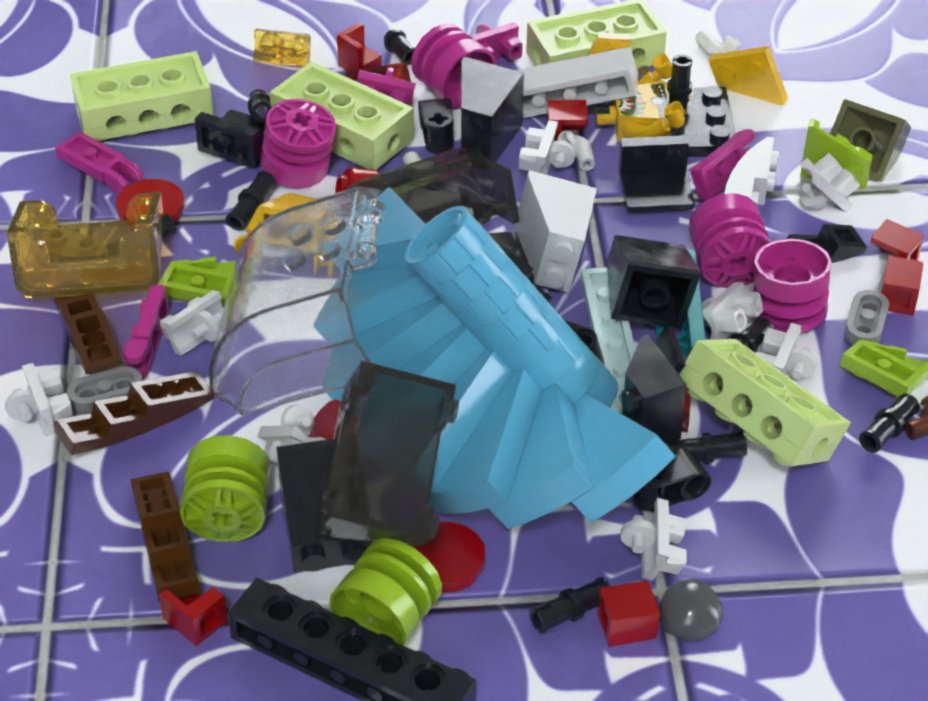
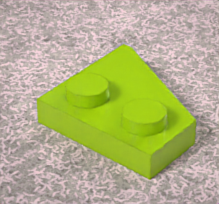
(851, 157)
(197, 278)
(885, 366)

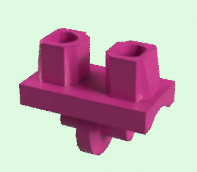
(500, 40)
(388, 85)

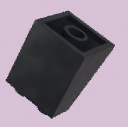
(489, 107)
(650, 281)
(302, 482)

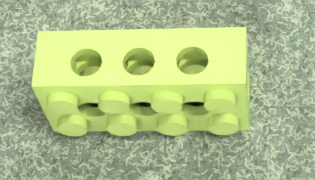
(574, 32)
(128, 101)
(367, 122)
(763, 402)

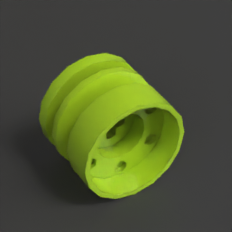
(225, 488)
(388, 589)

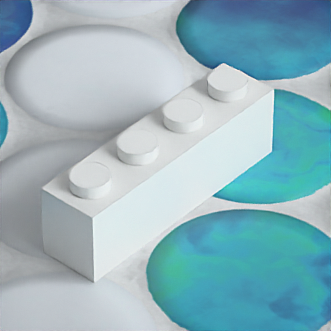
(589, 78)

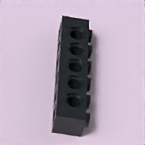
(340, 649)

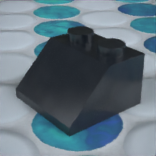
(654, 392)

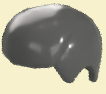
(691, 610)

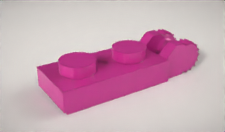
(99, 161)
(714, 171)
(147, 335)

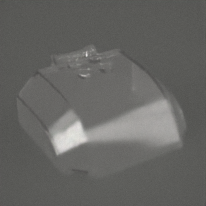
(287, 305)

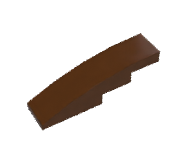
(88, 332)
(142, 410)
(164, 535)

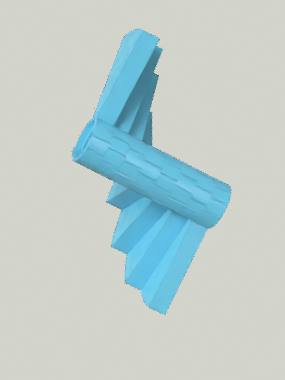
(528, 389)

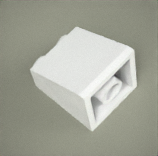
(553, 227)

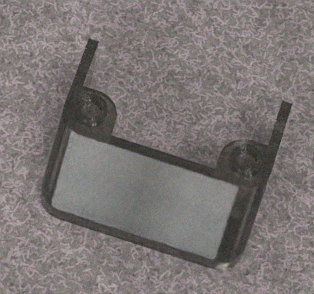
(451, 180)

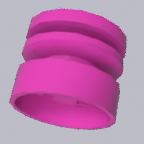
(439, 57)
(298, 143)
(727, 237)
(793, 283)

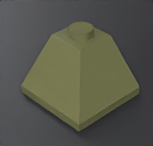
(875, 132)

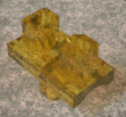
(282, 47)

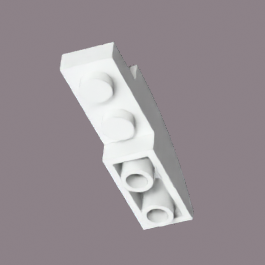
(752, 173)

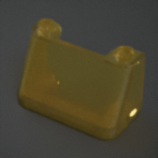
(86, 256)

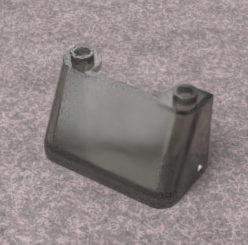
(385, 456)

